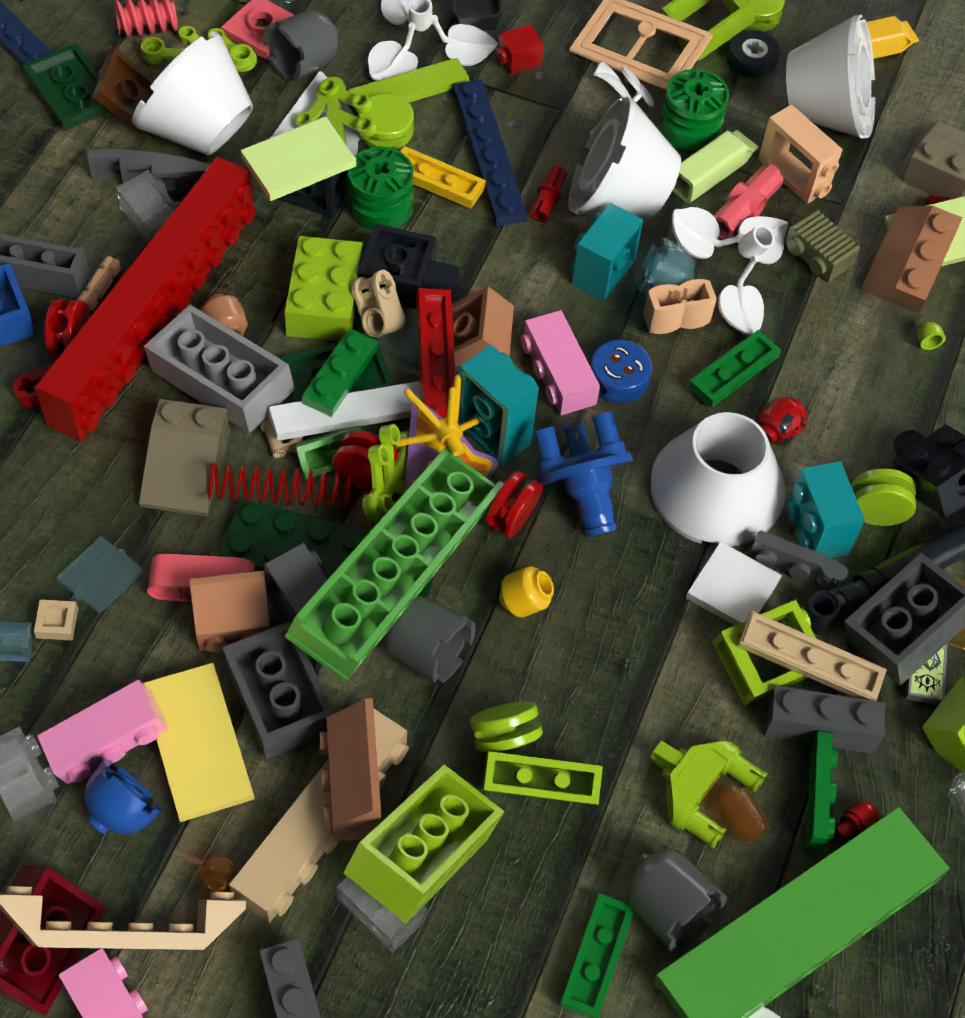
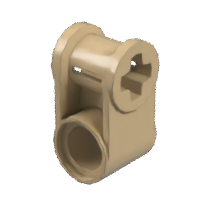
(379, 306)

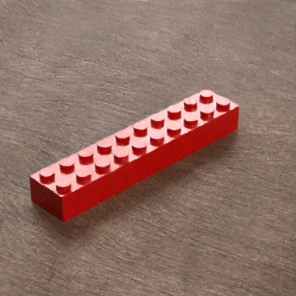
(146, 300)

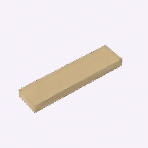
(811, 657)

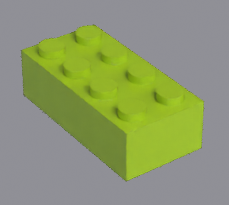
(423, 843)

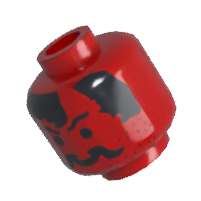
(783, 420)

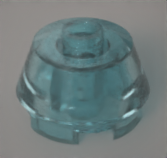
(666, 265)

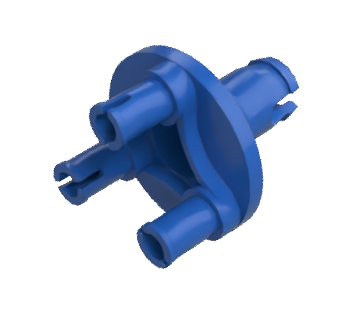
(585, 473)

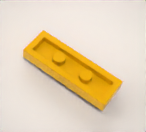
(444, 179)

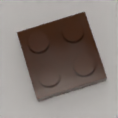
(122, 86)

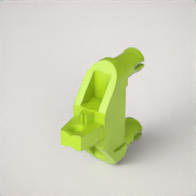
(693, 775)

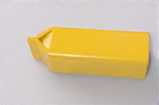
(890, 36)

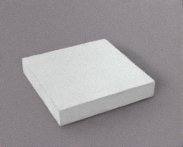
(733, 585)

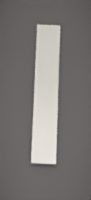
(356, 409)

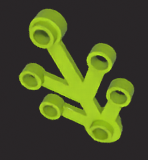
(154, 49)
(330, 95)
(379, 499)

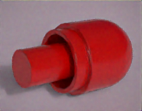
(856, 820)

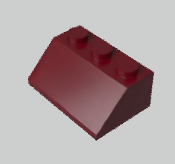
(31, 972)

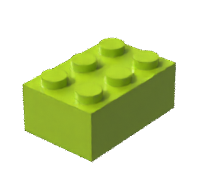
(320, 288)

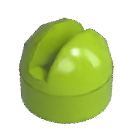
(930, 335)

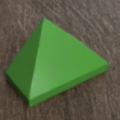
(318, 451)

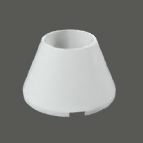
(833, 77)
(197, 98)
(625, 165)
(716, 504)

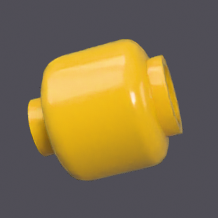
(526, 591)

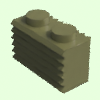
(822, 245)

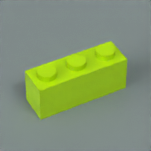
(542, 778)

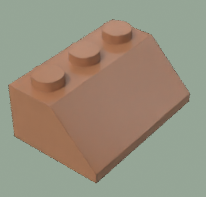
(912, 255)
(351, 772)

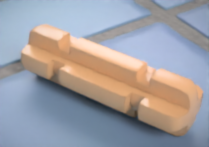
(100, 282)

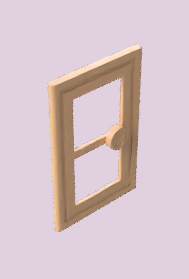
(649, 22)

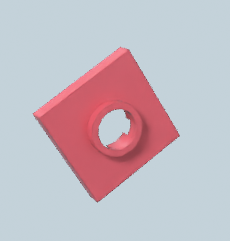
(243, 27)

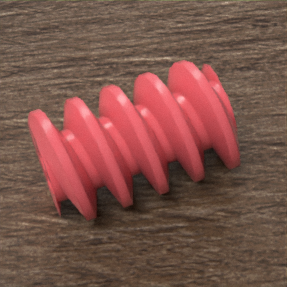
(145, 15)

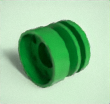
(693, 109)
(381, 188)

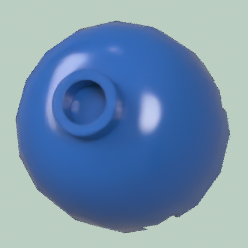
(118, 801)

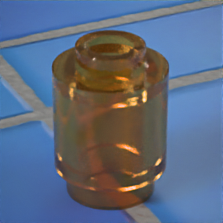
(742, 814)

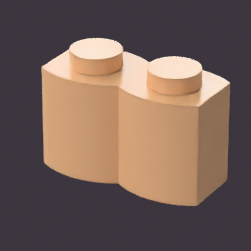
(679, 306)

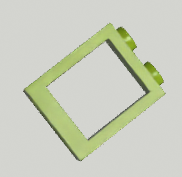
(741, 18)
(740, 665)

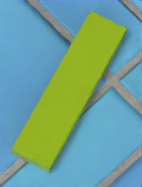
(419, 82)

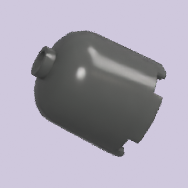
(301, 44)
(430, 638)
(672, 896)

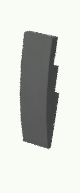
(176, 172)

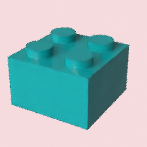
(606, 251)
(825, 510)

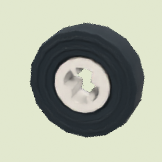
(751, 64)

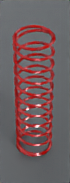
(269, 480)

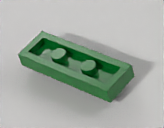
(734, 369)
(340, 372)
(820, 792)
(597, 957)

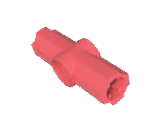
(748, 199)

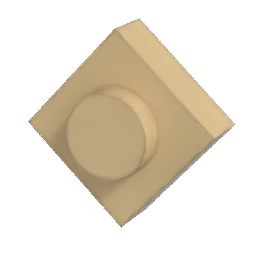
(56, 620)

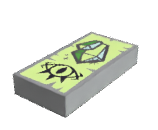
(928, 682)

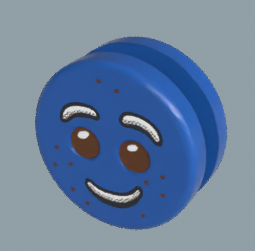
(621, 371)

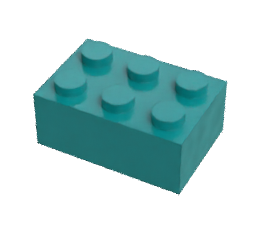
(501, 401)

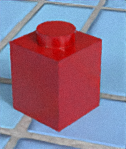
(520, 49)

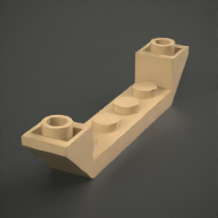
(212, 919)

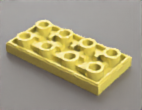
(200, 744)

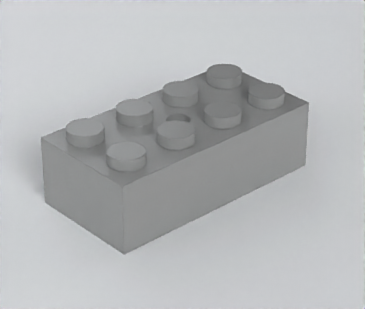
(219, 367)

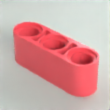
(172, 572)

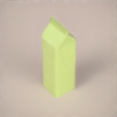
(712, 164)

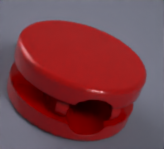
(63, 323)
(354, 458)
(512, 505)

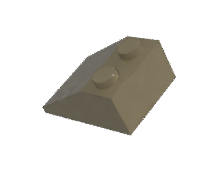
(939, 163)
(179, 456)

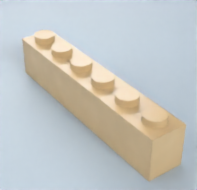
(300, 837)

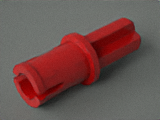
(548, 193)

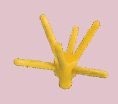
(447, 429)

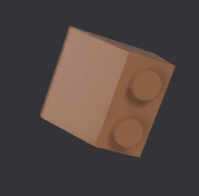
(481, 321)
(228, 608)

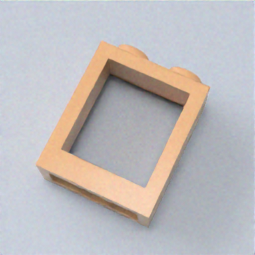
(794, 128)

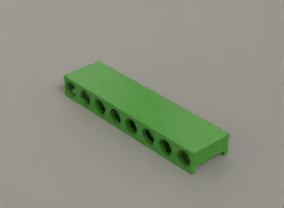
(392, 565)
(804, 923)

